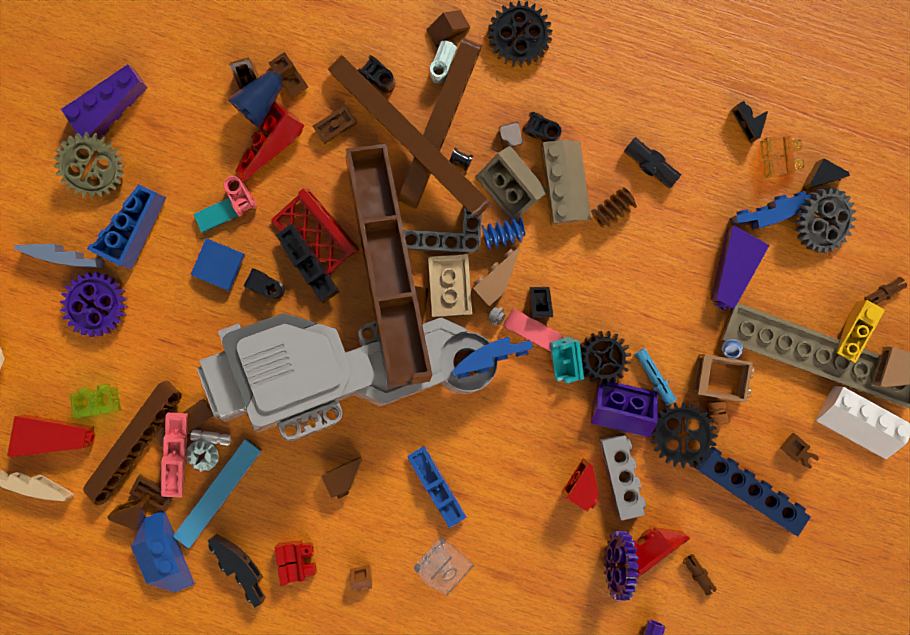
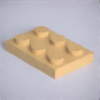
(450, 285)

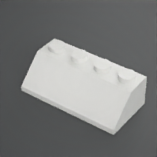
(863, 422)

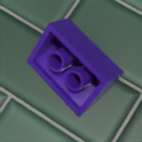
(625, 408)

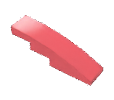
(174, 455)

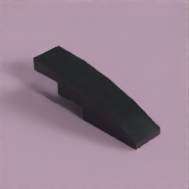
(308, 263)

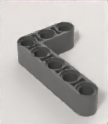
(441, 238)

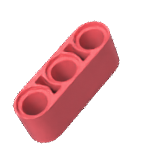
(531, 329)

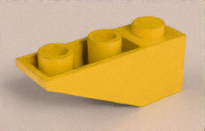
(858, 329)

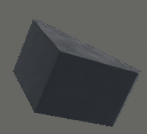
(823, 173)
(540, 302)

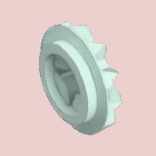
(199, 447)

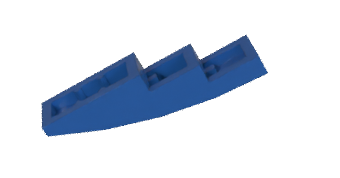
(437, 487)

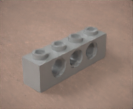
(624, 508)

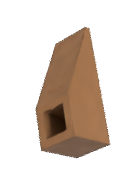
(495, 283)

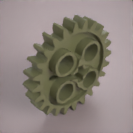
(70, 155)

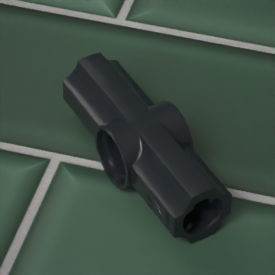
(652, 162)

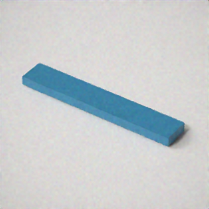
(217, 493)

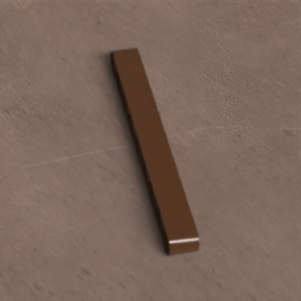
(441, 118)

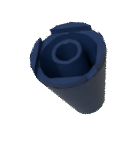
(257, 97)

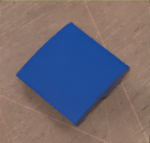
(217, 264)

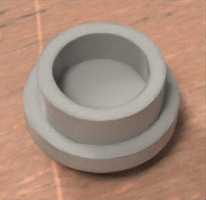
(496, 316)

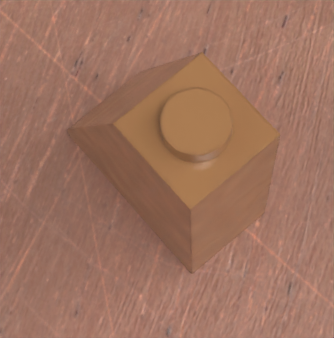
(892, 368)

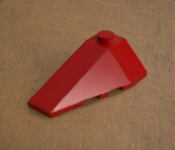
(274, 135)

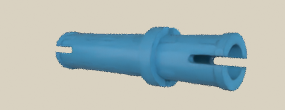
(655, 376)

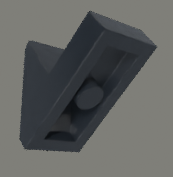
(751, 126)

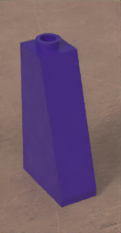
(737, 265)

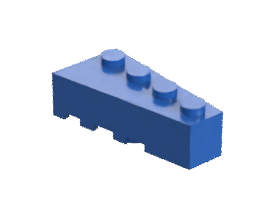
(129, 228)

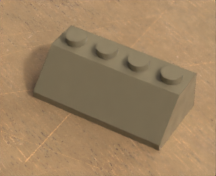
(565, 181)

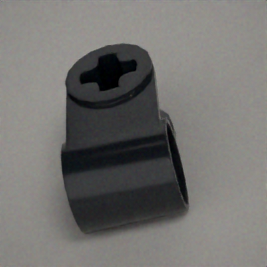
(376, 72)
(541, 127)
(262, 283)

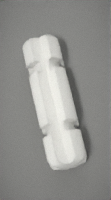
(212, 437)

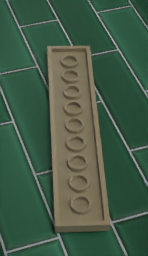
(808, 352)

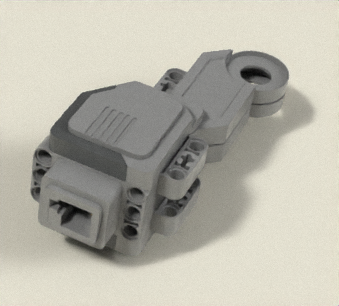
(298, 369)

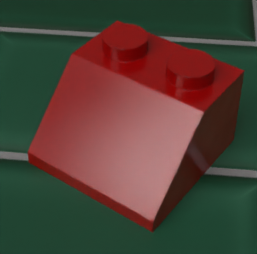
(582, 486)

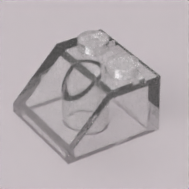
(443, 566)

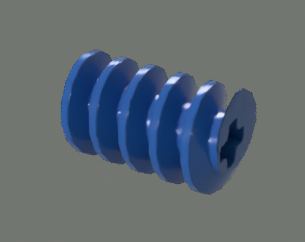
(504, 233)

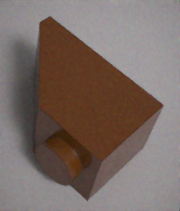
(341, 478)

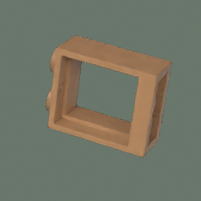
(703, 373)

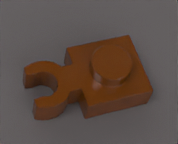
(797, 450)

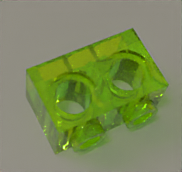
(95, 401)

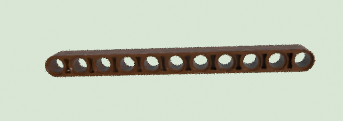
(409, 137)

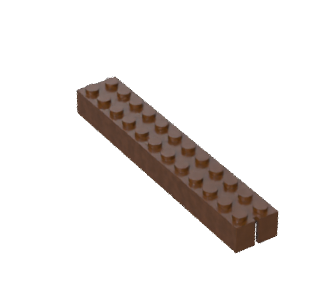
(388, 267)

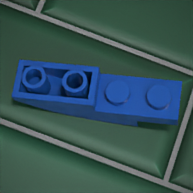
(775, 212)
(483, 357)

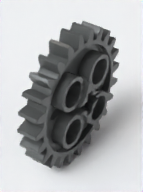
(833, 208)

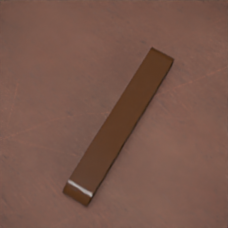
(132, 443)

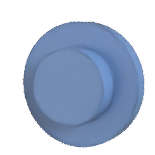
(732, 348)

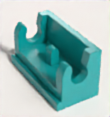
(567, 360)

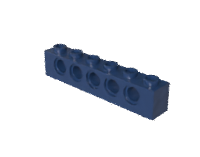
(795, 518)

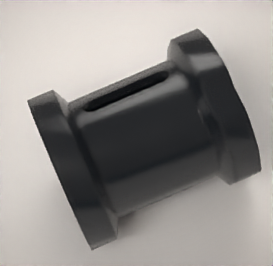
(461, 159)

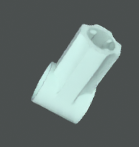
(442, 61)

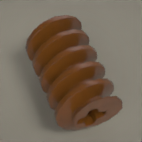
(614, 207)

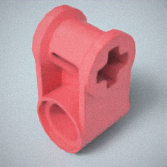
(241, 198)

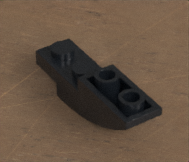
(235, 560)

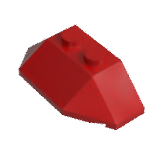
(655, 546)

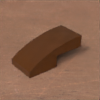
(291, 78)

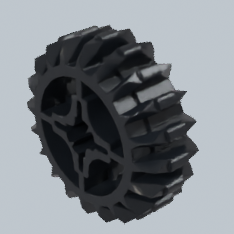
(608, 349)

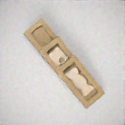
(36, 486)

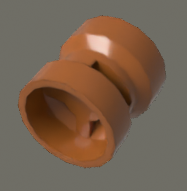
(717, 411)

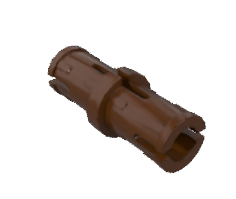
(886, 291)
(700, 574)

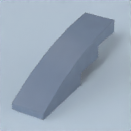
(56, 254)

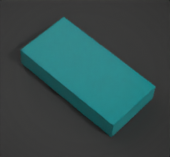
(215, 215)

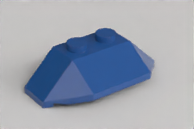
(161, 555)

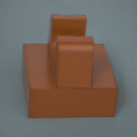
(361, 577)

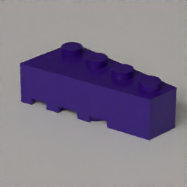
(104, 102)

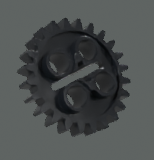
(533, 44)
(702, 435)

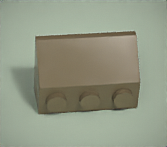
(511, 183)

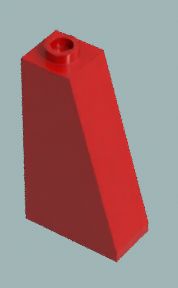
(45, 435)

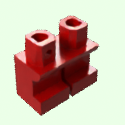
(291, 561)

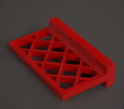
(323, 219)

